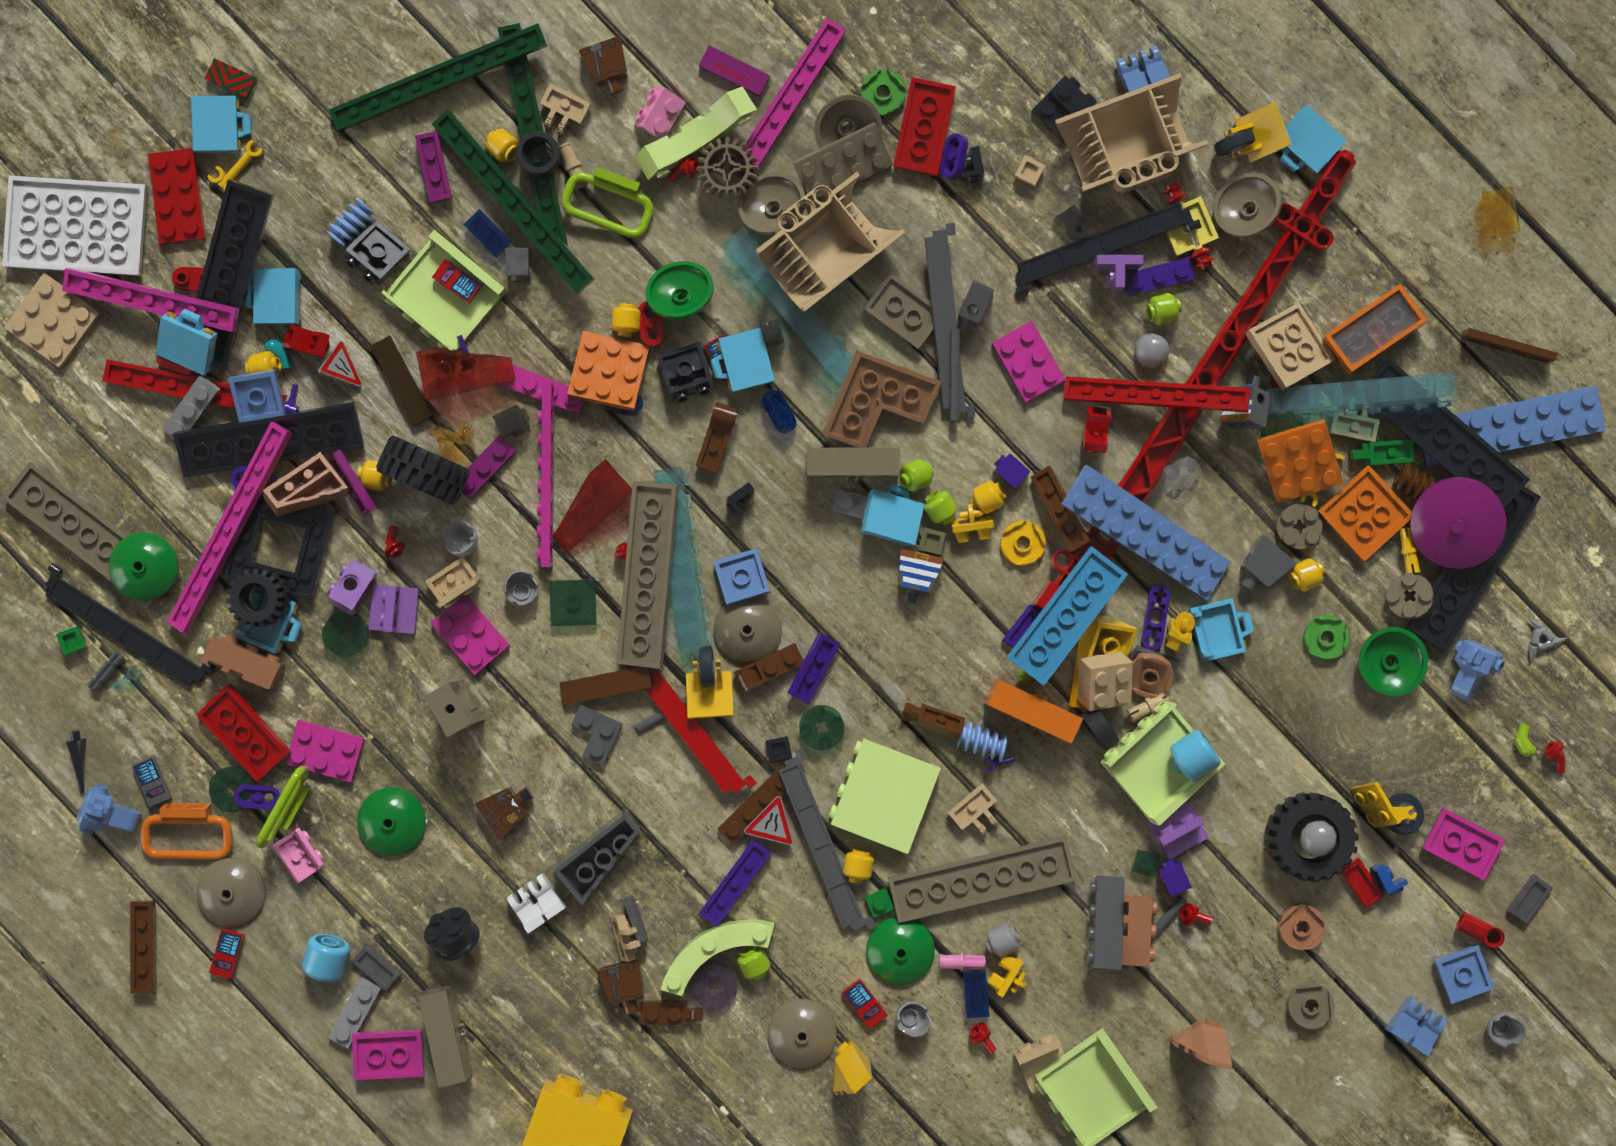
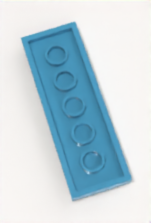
(1067, 615)

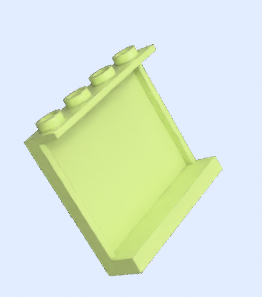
(433, 305)
(1145, 764)
(884, 795)
(1093, 1089)

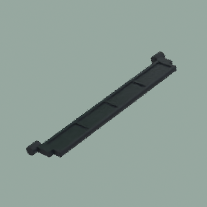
(1103, 243)
(123, 630)

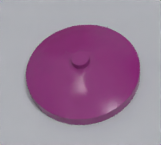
(1458, 522)

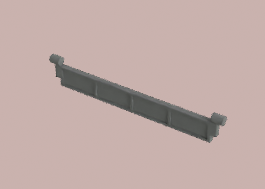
(943, 311)
(821, 844)

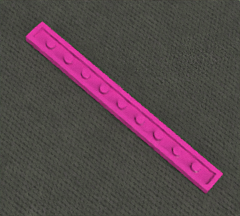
(229, 527)

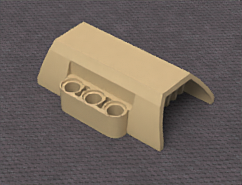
(1127, 136)
(823, 245)

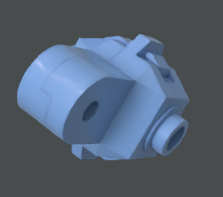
(1475, 663)
(99, 811)

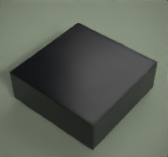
(779, 749)

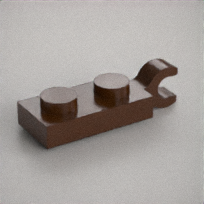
(934, 719)
(668, 1012)

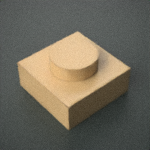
(1029, 171)

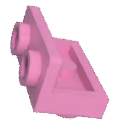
(659, 112)
(299, 855)

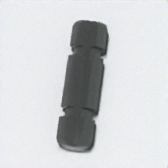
(106, 671)

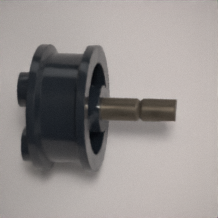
(452, 935)

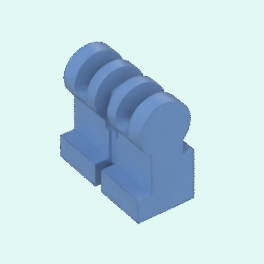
(1153, 68)
(1405, 1026)

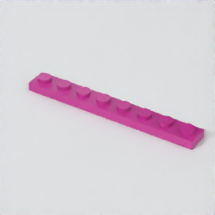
(792, 92)
(148, 298)
(546, 483)

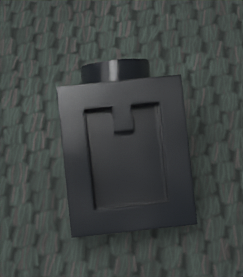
(975, 162)
(742, 495)

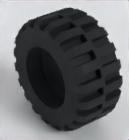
(422, 470)
(1281, 830)

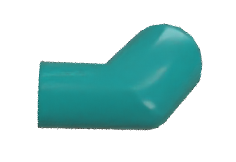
(283, 353)

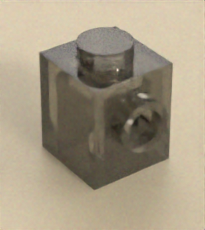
(512, 421)

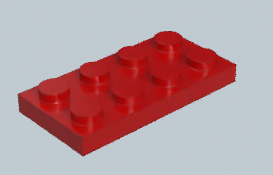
(924, 126)
(177, 196)
(243, 732)

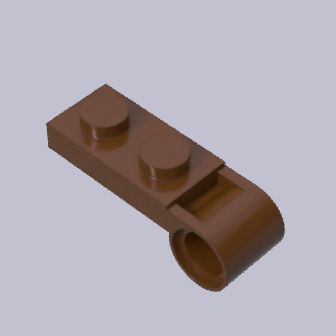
(717, 437)
(768, 667)

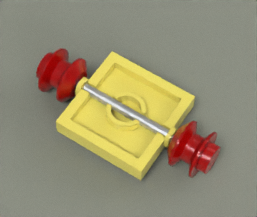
(1184, 240)

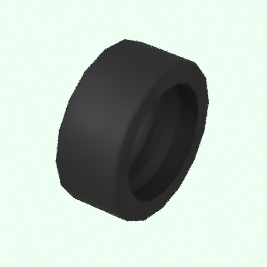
(527, 140)
(1099, 729)

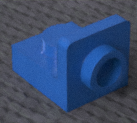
(1384, 878)

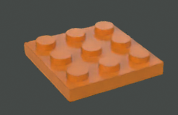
(608, 371)
(1300, 461)
(1365, 513)

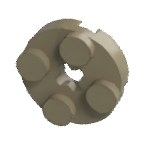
(1289, 536)
(1410, 583)
(1299, 997)

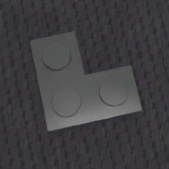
(602, 731)

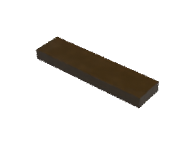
(401, 380)

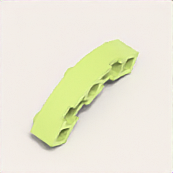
(726, 114)
(710, 942)

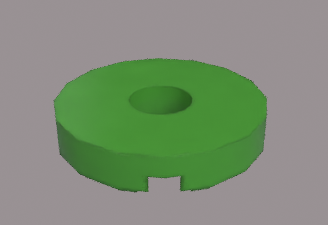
(886, 79)
(1313, 633)

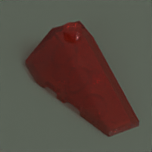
(458, 372)
(595, 502)

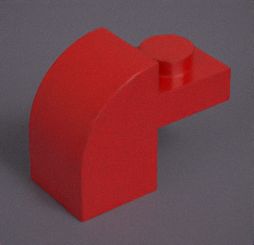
(306, 341)
(1096, 428)

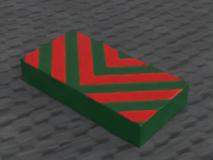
(230, 78)

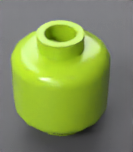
(1163, 309)
(916, 475)
(940, 507)
(753, 962)

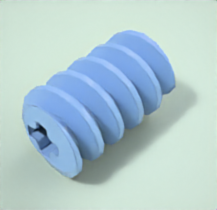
(351, 222)
(983, 741)

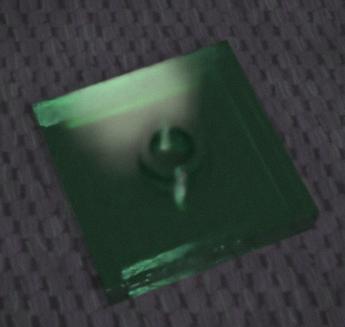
(573, 602)

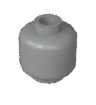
(1003, 940)

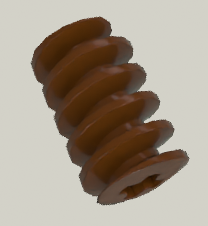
(1412, 480)

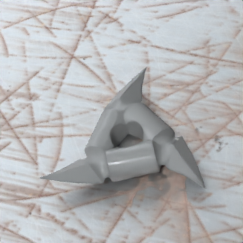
(1550, 640)

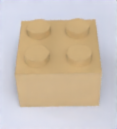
(1105, 681)

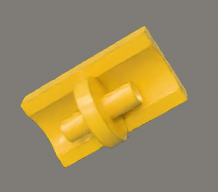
(970, 521)
(1180, 630)
(1002, 984)

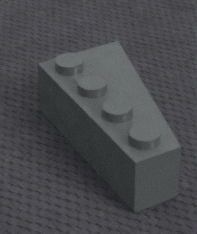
(593, 858)
(1106, 925)

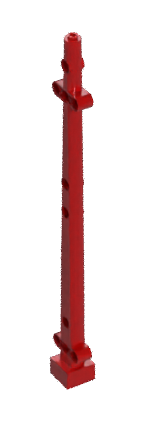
(1177, 422)

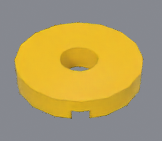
(1009, 543)

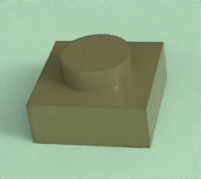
(932, 541)

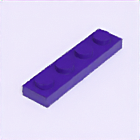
(735, 882)

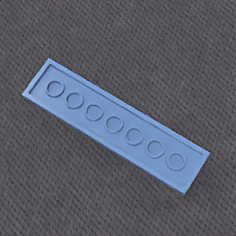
(1536, 420)
(1145, 532)

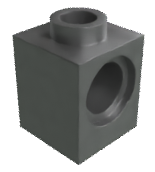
(518, 264)

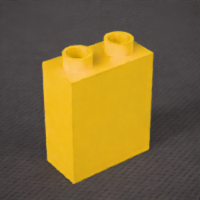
(575, 1118)

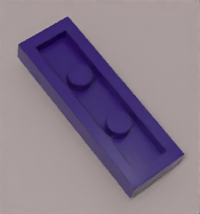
(1159, 277)
(813, 667)

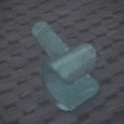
(127, 677)

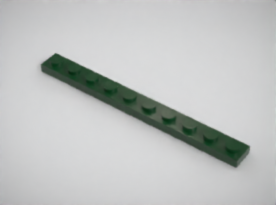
(438, 77)
(529, 121)
(513, 201)

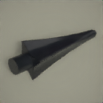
(77, 752)

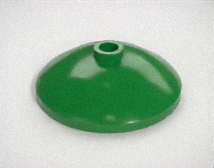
(676, 282)
(158, 569)
(1408, 663)
(406, 816)
(888, 939)

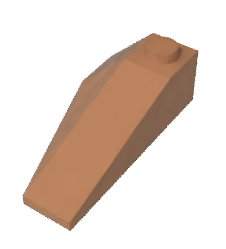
(1206, 1041)

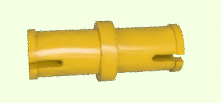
(1409, 551)

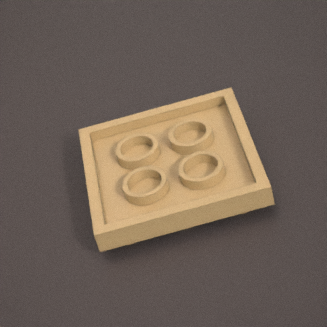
(52, 320)
(1290, 346)

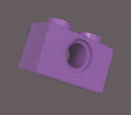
(351, 600)

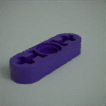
(1146, 633)

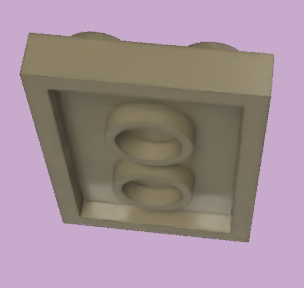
(902, 310)

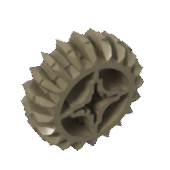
(718, 168)

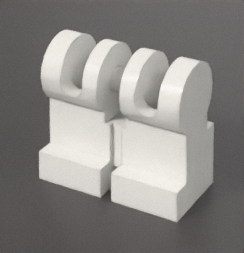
(536, 914)

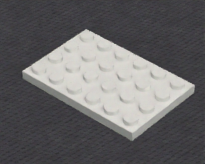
(74, 225)

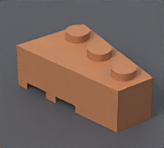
(305, 487)
(243, 661)
(1138, 930)

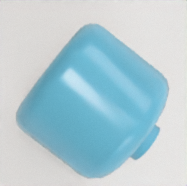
(1194, 756)
(326, 957)

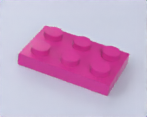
(1028, 361)
(470, 634)
(325, 750)
(1463, 843)
(388, 1054)

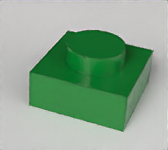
(71, 640)
(879, 902)

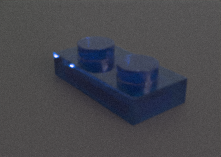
(487, 233)
(976, 994)

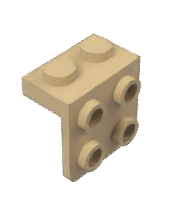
(453, 581)
(1037, 1056)

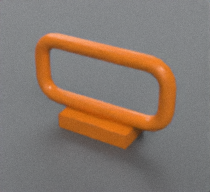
(186, 814)

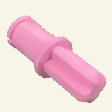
(962, 962)

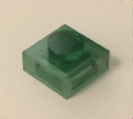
(1145, 863)

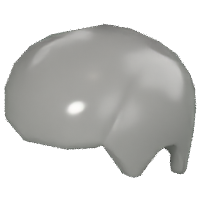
(1152, 350)
(460, 538)
(520, 588)
(1318, 838)
(913, 1019)
(1506, 1029)

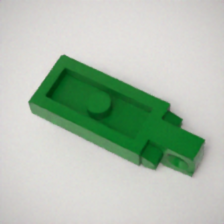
(1385, 452)

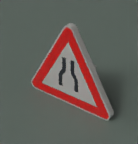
(340, 366)
(771, 824)

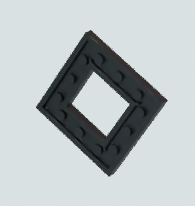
(306, 575)

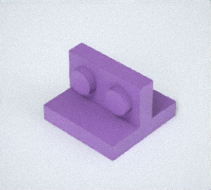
(1116, 266)
(394, 609)
(1179, 831)

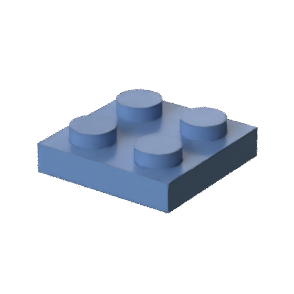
(257, 396)
(742, 577)
(1464, 974)

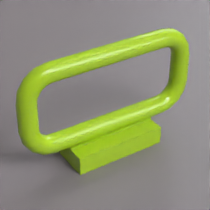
(613, 183)
(285, 807)

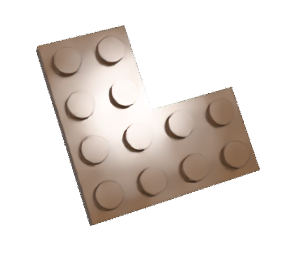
(874, 386)

